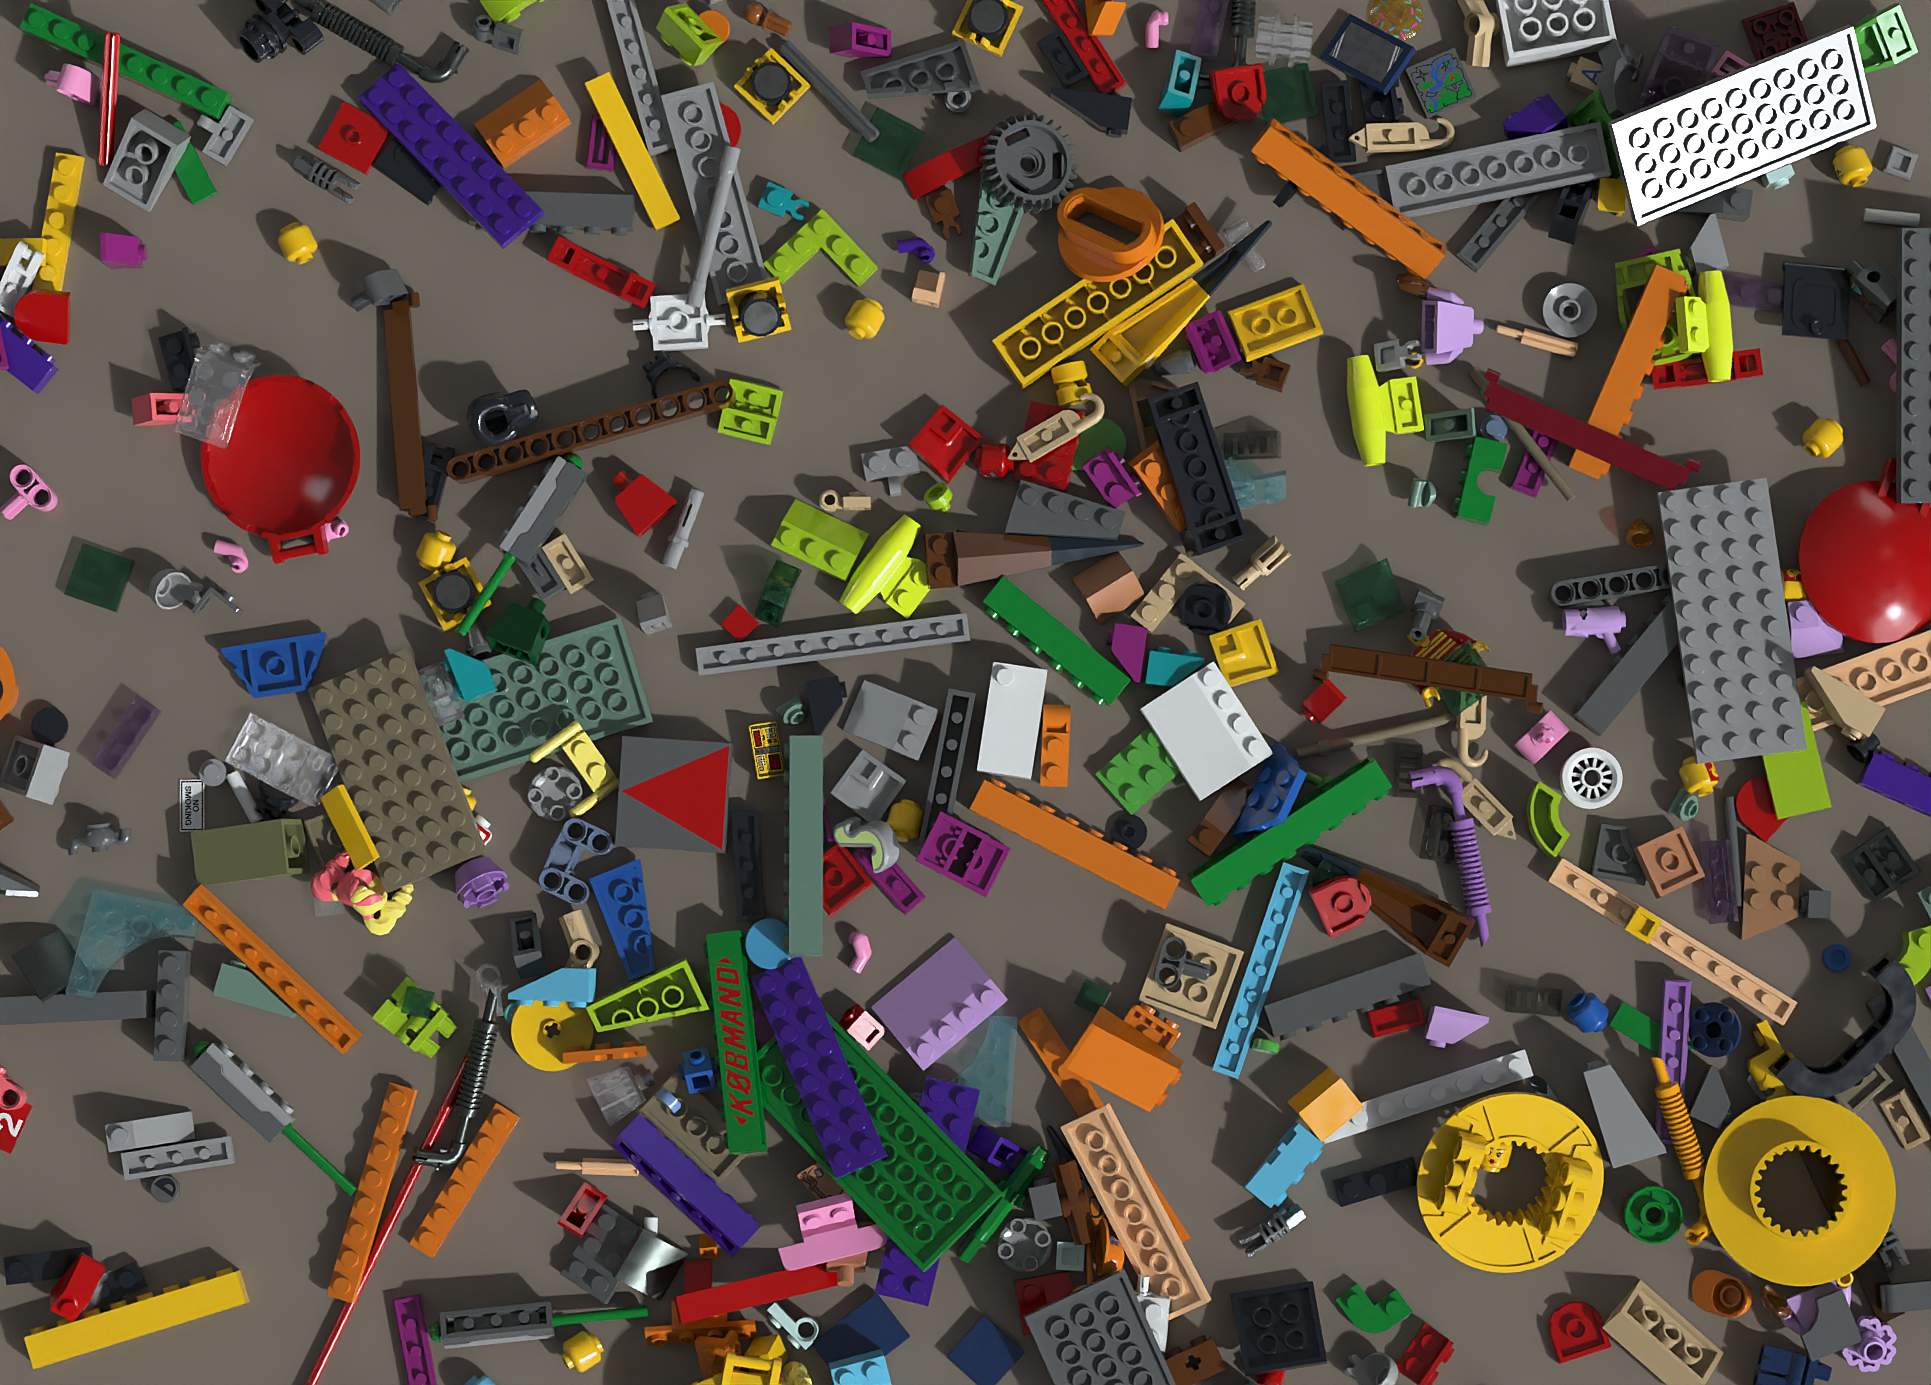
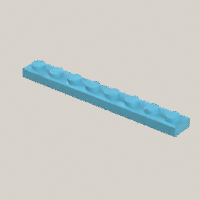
(1260, 970)

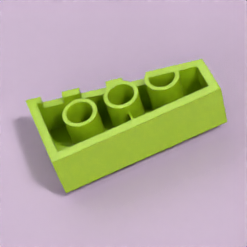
(653, 997)

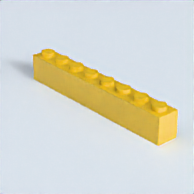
(136, 1319)

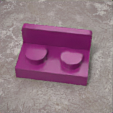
(1111, 478)

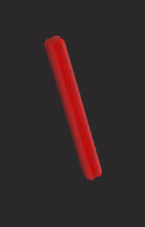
(108, 98)

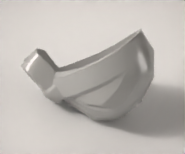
(173, 588)
(1373, 1369)

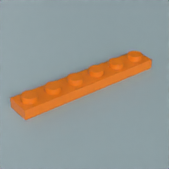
(464, 1180)

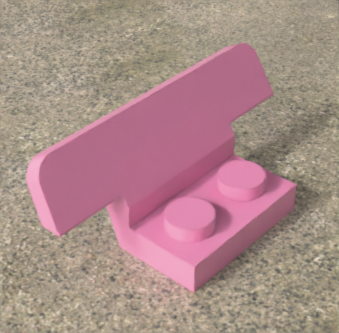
(830, 1234)

